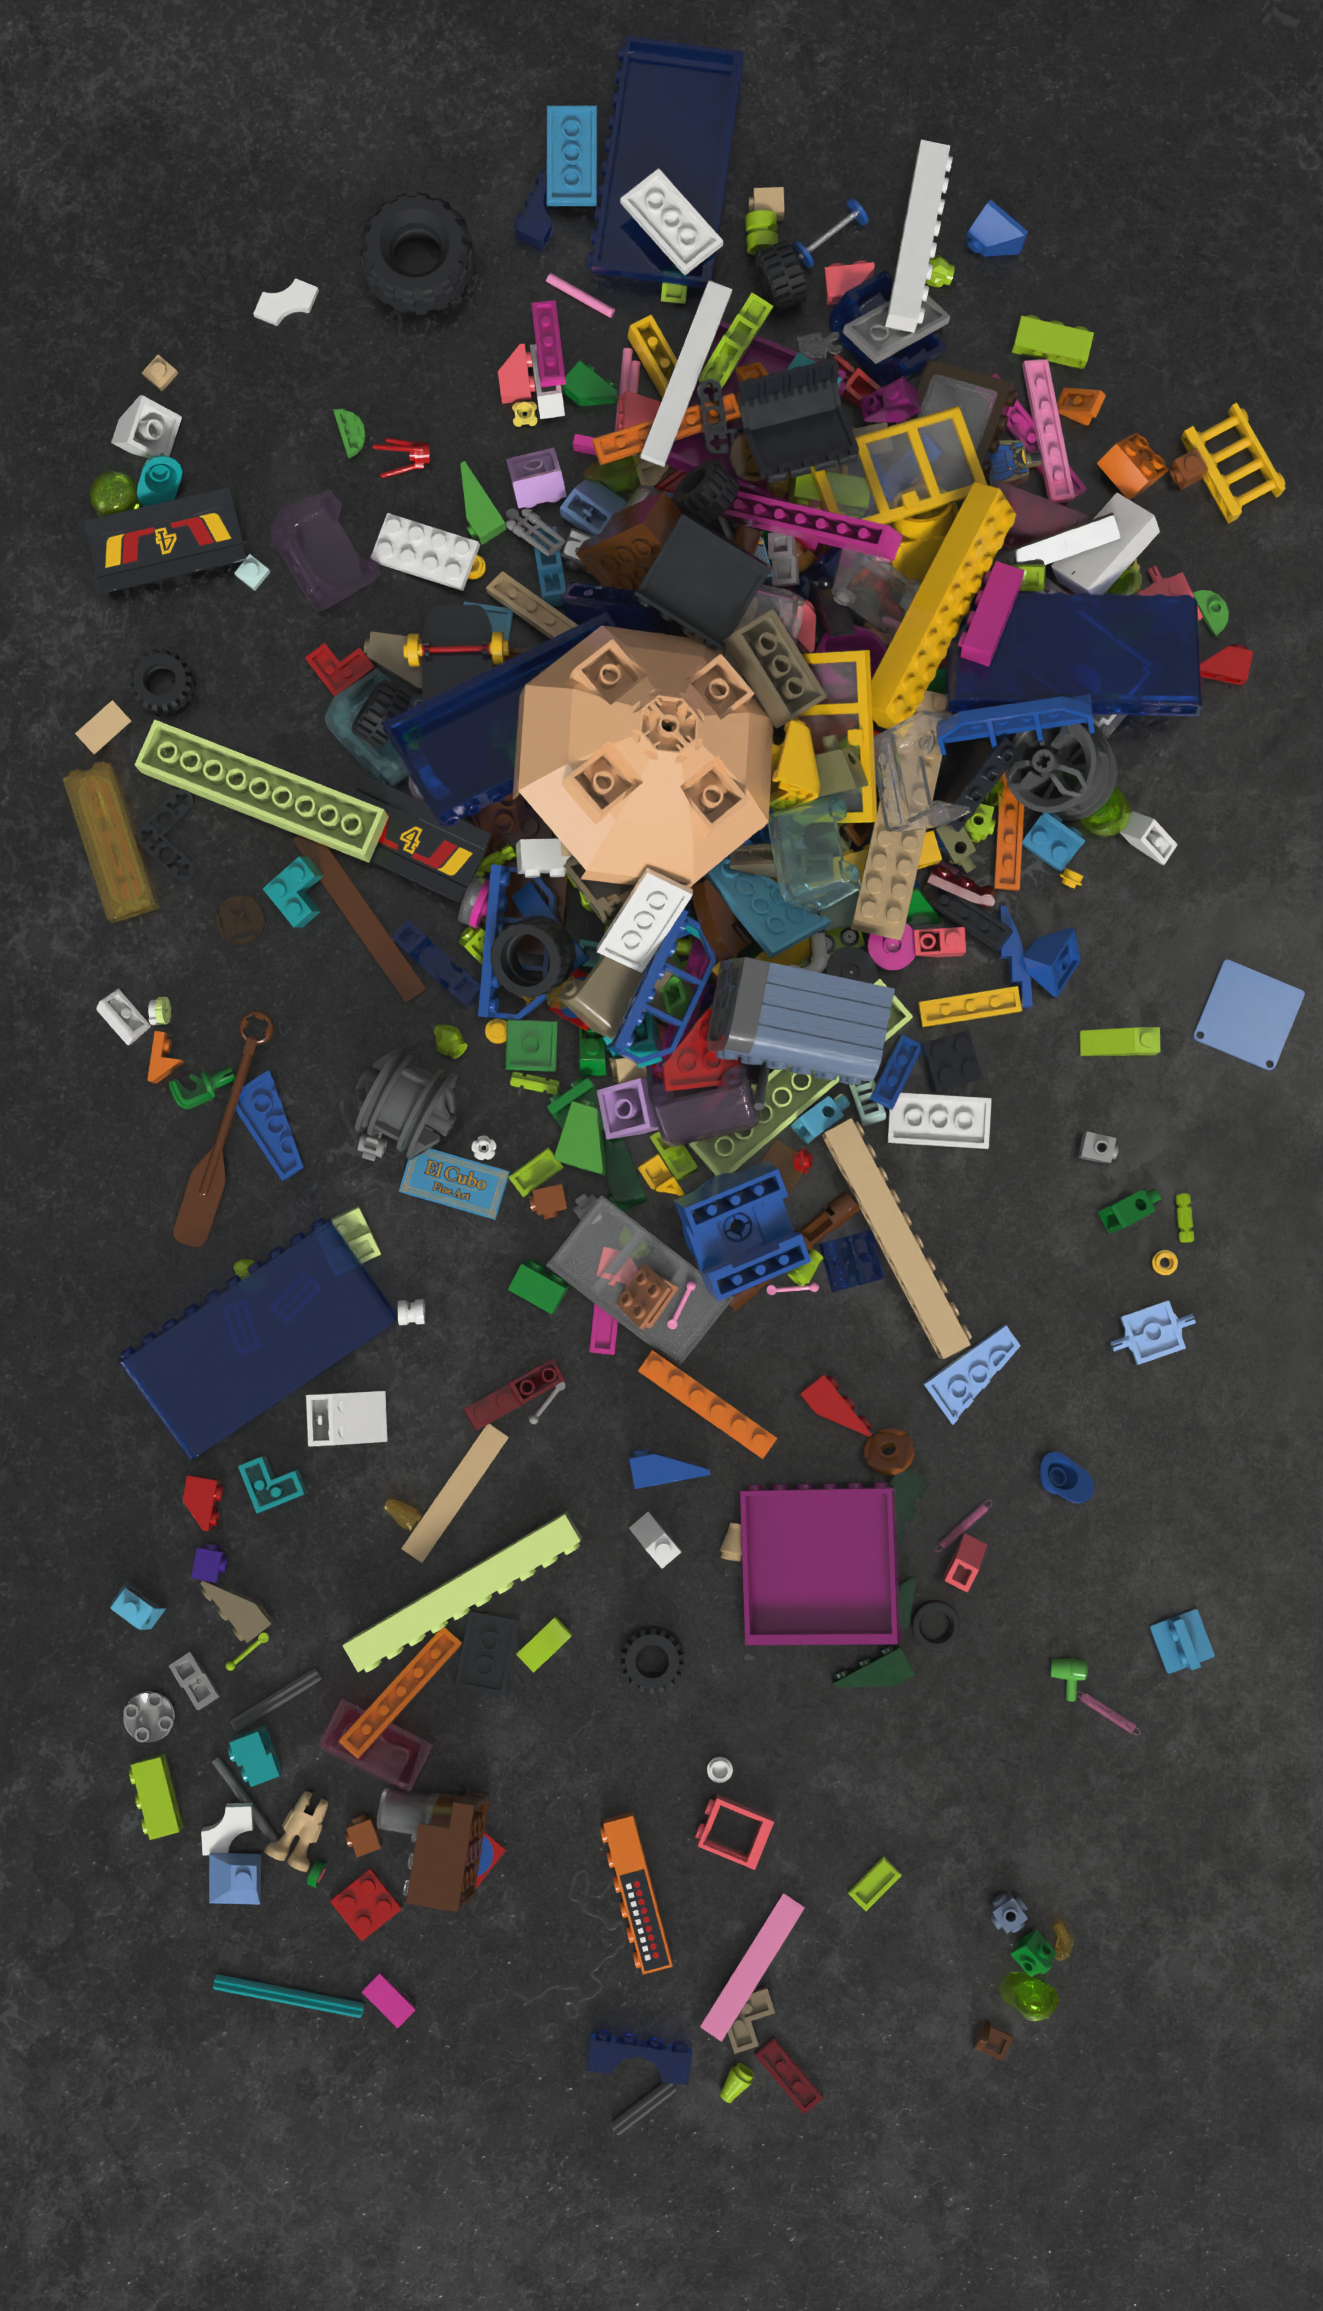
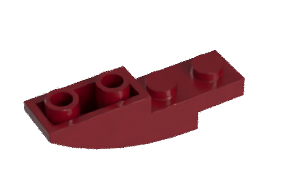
(514, 1394)

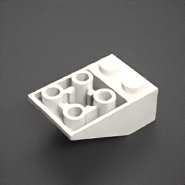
(346, 1418)

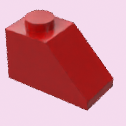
(1228, 665)

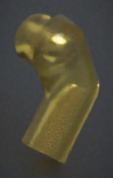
(1064, 1942)

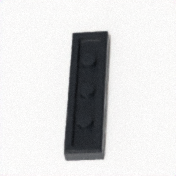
(969, 916)

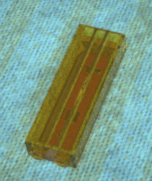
(110, 842)

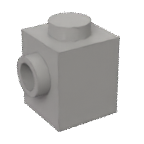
(1098, 1148)

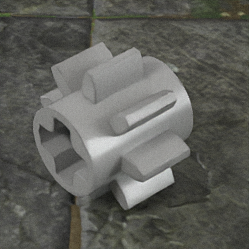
(372, 1146)
(584, 1204)

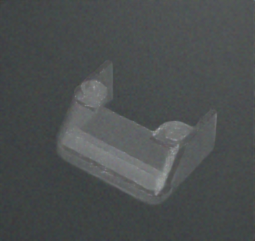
(903, 777)

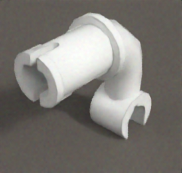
(819, 954)

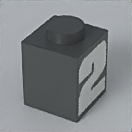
(571, 546)

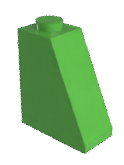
(582, 1139)

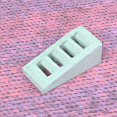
(871, 1117)

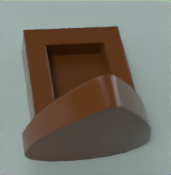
(992, 2040)

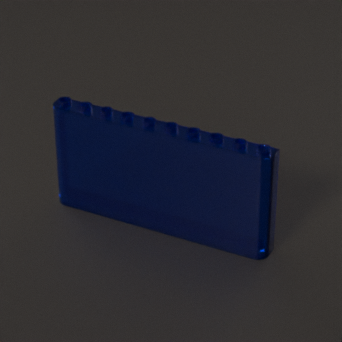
(673, 116)
(1120, 649)
(466, 738)
(258, 1338)

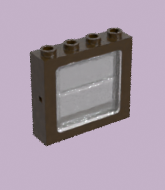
(980, 398)

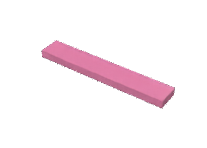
(1048, 430)
(752, 1967)

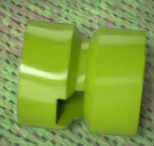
(762, 228)

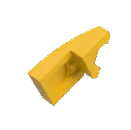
(658, 1176)

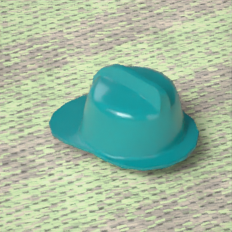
(159, 480)

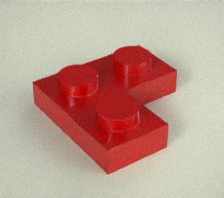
(336, 674)

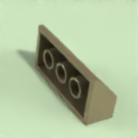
(774, 668)

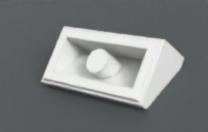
(123, 1016)

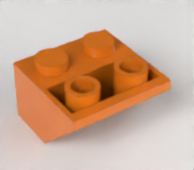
(1132, 465)

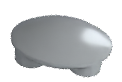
(148, 1716)

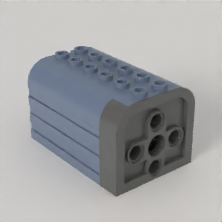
(799, 1020)

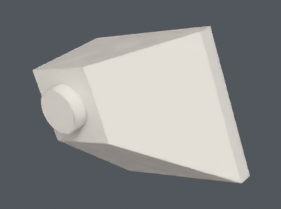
(146, 429)

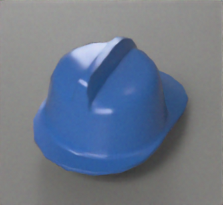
(1065, 1478)

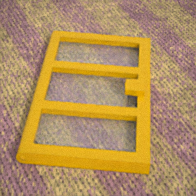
(904, 470)
(849, 715)

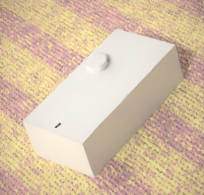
(1101, 566)

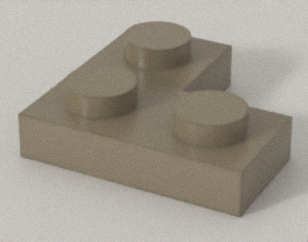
(742, 2032)

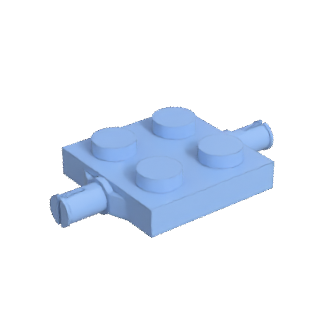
(1152, 1332)

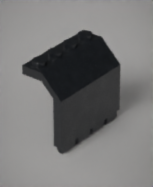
(796, 421)

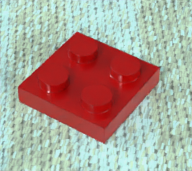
(366, 1904)

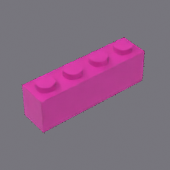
(991, 614)

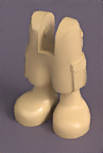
(304, 1826)

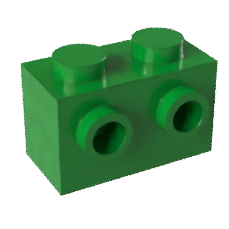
(539, 1286)

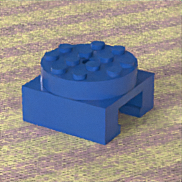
(759, 1245)

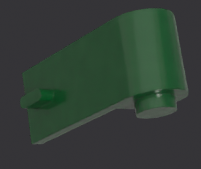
(621, 1175)

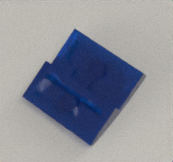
(851, 1261)

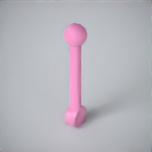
(771, 1289)
(672, 1323)

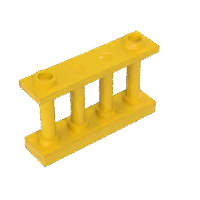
(1220, 484)

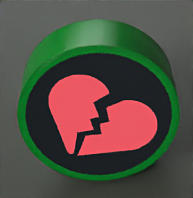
(316, 1874)

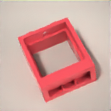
(759, 1841)

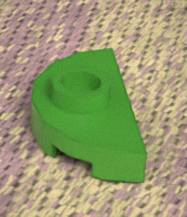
(351, 431)
(1213, 610)

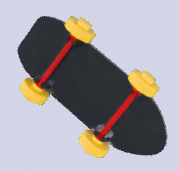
(454, 648)

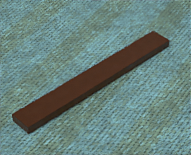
(362, 919)

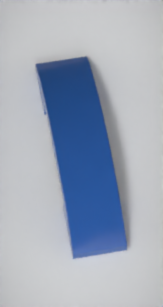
(532, 903)

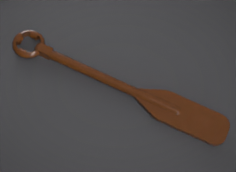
(209, 1175)

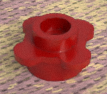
(802, 1160)

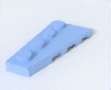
(965, 1377)

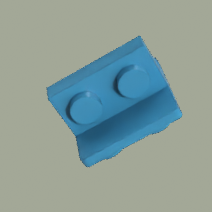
(1182, 1641)

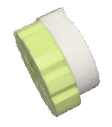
(159, 1011)

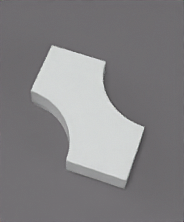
(296, 298)
(236, 1820)

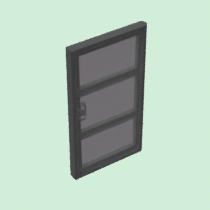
(606, 1255)

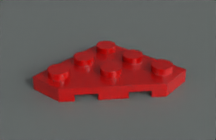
(692, 1063)

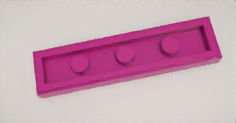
(548, 343)

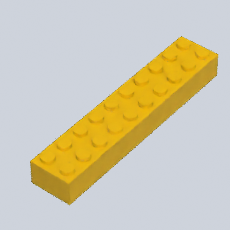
(940, 604)

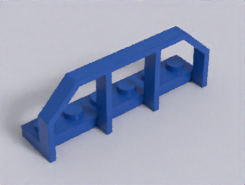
(1015, 719)
(494, 924)
(646, 992)

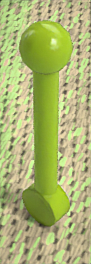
(263, 1637)

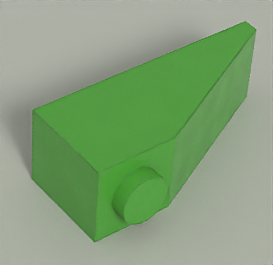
(481, 514)

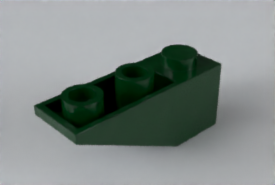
(881, 1671)

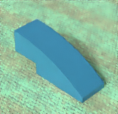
(550, 573)

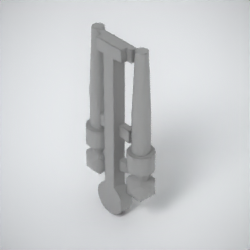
(513, 517)

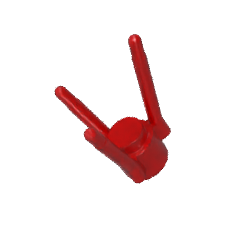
(418, 452)

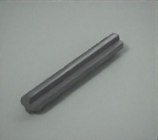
(276, 1699)

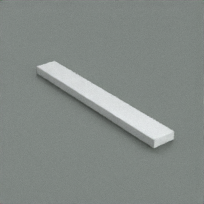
(686, 373)

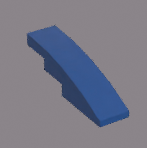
(1014, 952)

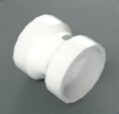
(411, 1312)

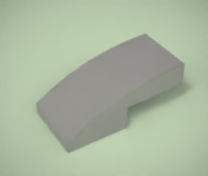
(784, 560)
(194, 1680)

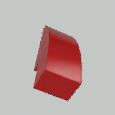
(858, 383)

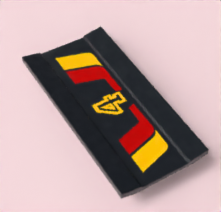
(165, 540)
(420, 847)

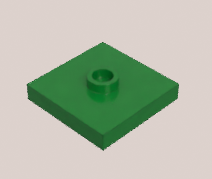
(531, 1045)

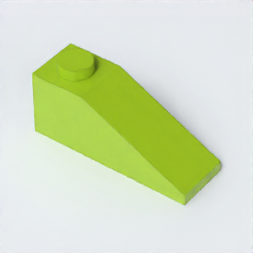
(1120, 1042)

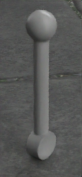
(533, 1419)

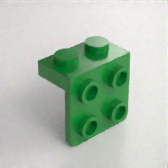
(580, 1089)

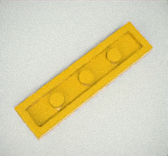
(969, 1006)

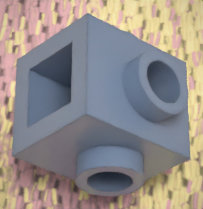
(1001, 1906)

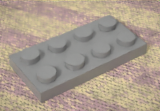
(880, 341)

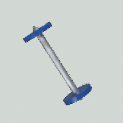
(856, 212)

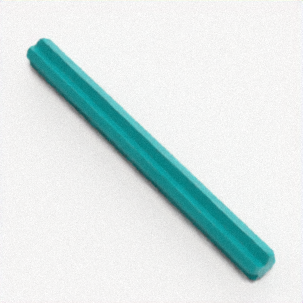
(288, 1996)

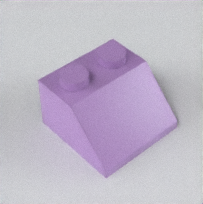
(536, 478)
(626, 1109)

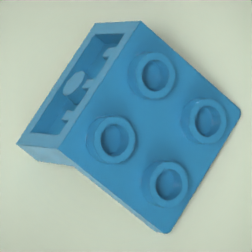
(1053, 841)

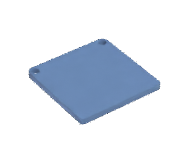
(1248, 1014)

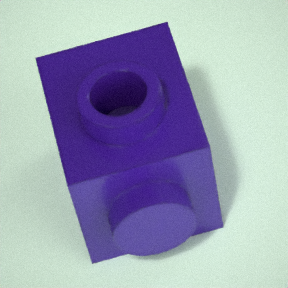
(209, 1563)

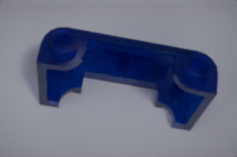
(902, 363)

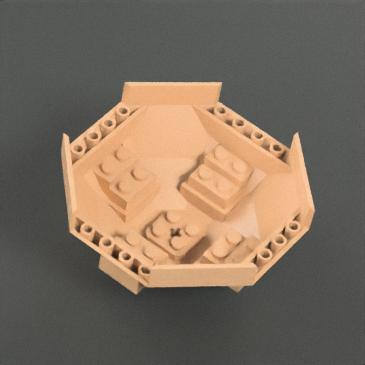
(623, 785)

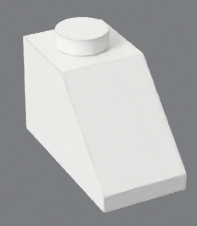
(1149, 837)
(655, 1540)

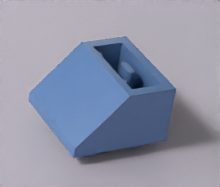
(591, 507)

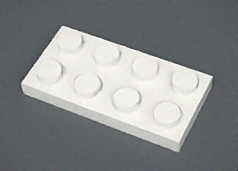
(671, 221)
(425, 551)
(644, 920)
(940, 1121)

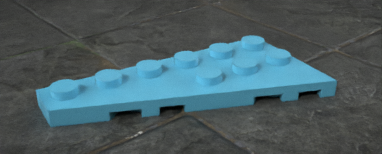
(763, 910)

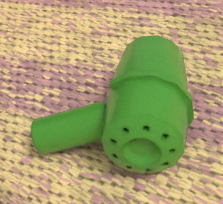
(1071, 1670)

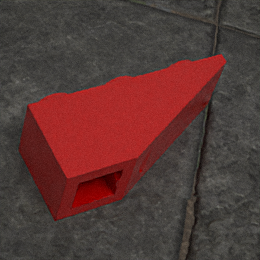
(827, 1402)

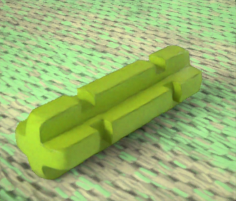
(496, 858)
(534, 1083)
(1184, 1216)

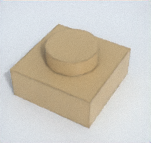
(159, 373)

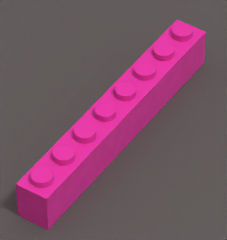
(814, 525)

